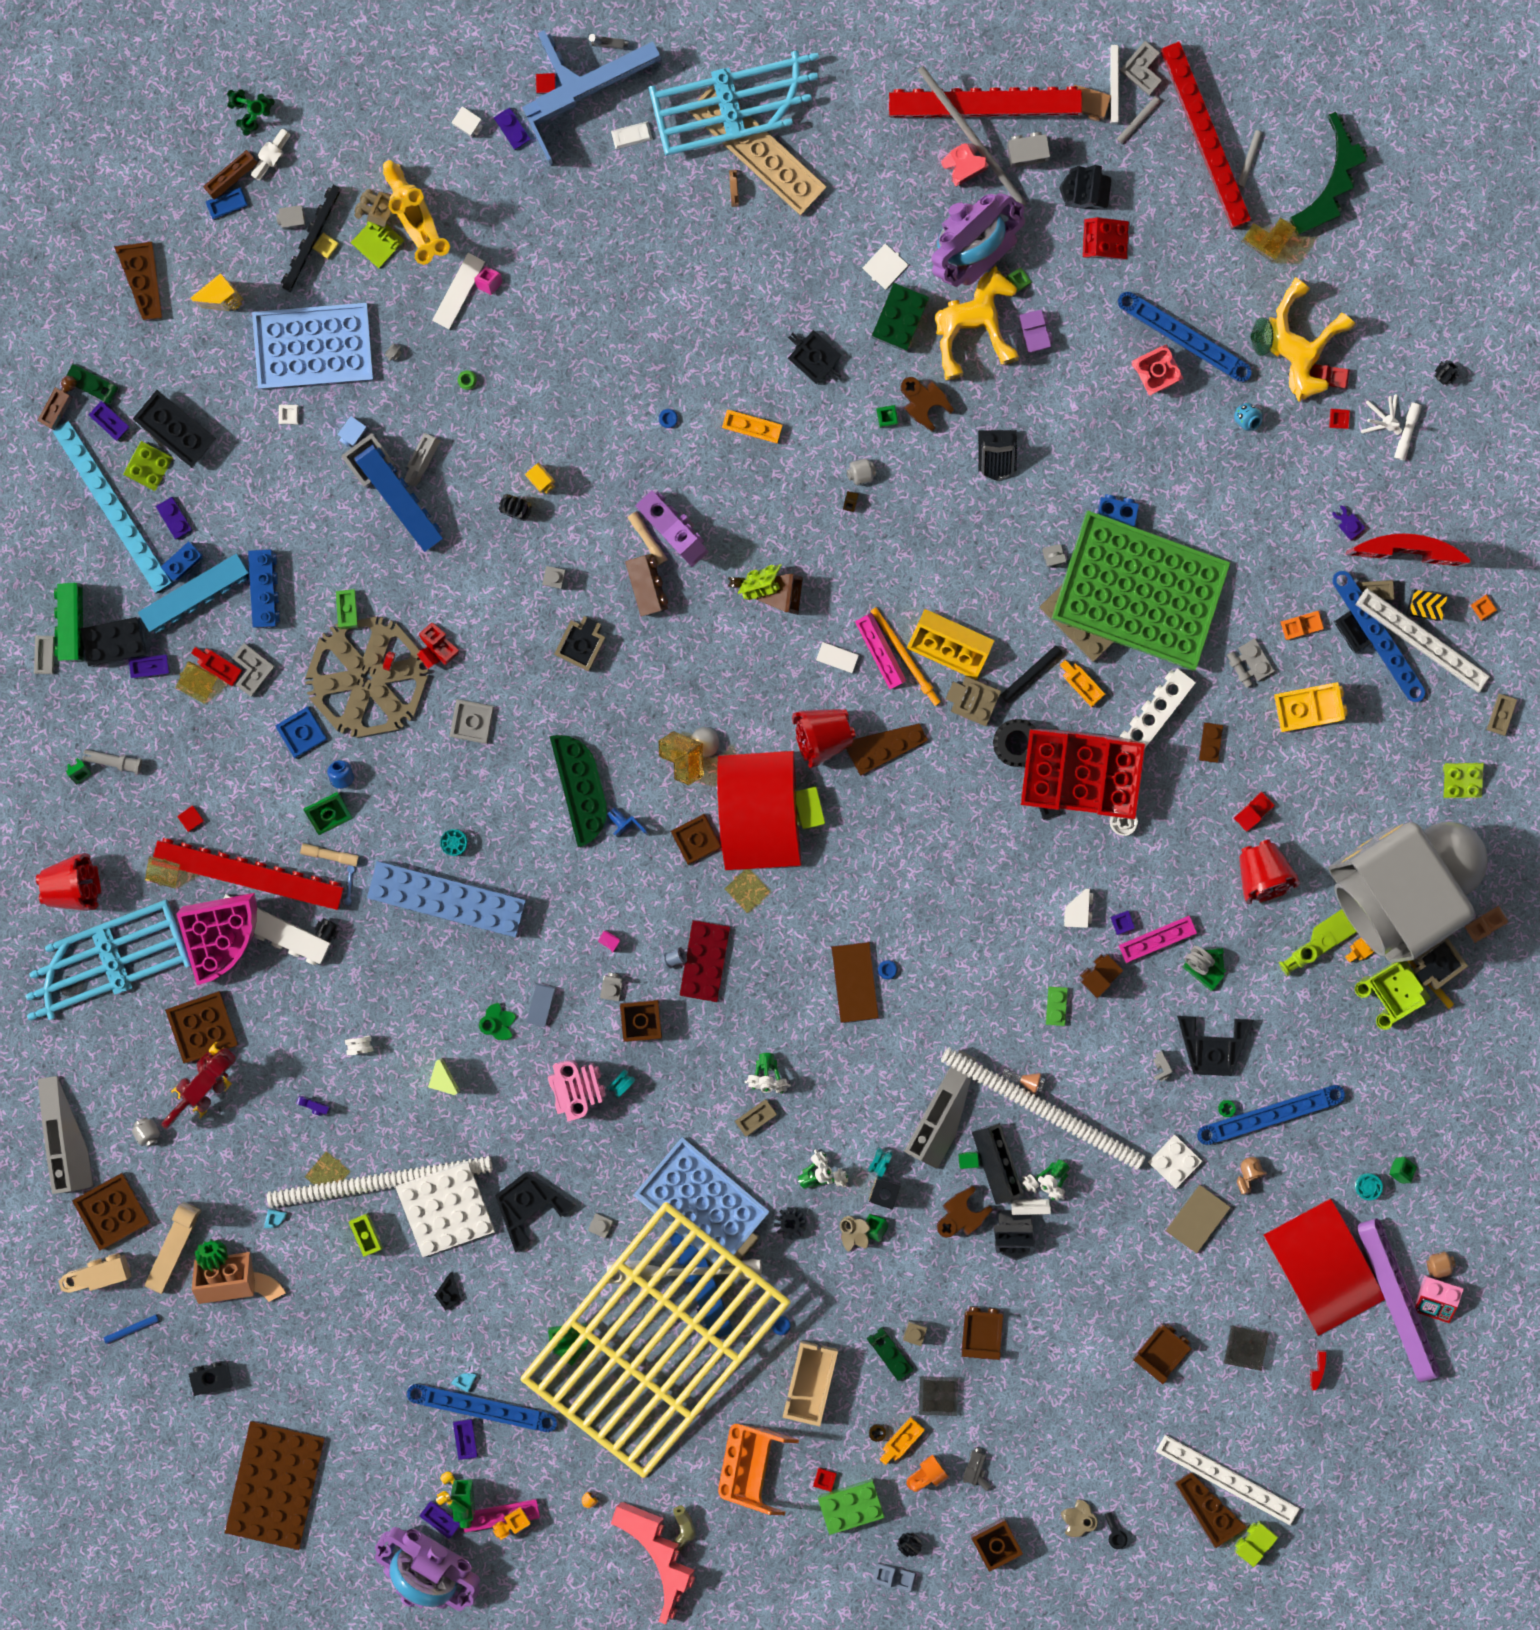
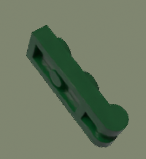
(92, 384)
(890, 1354)

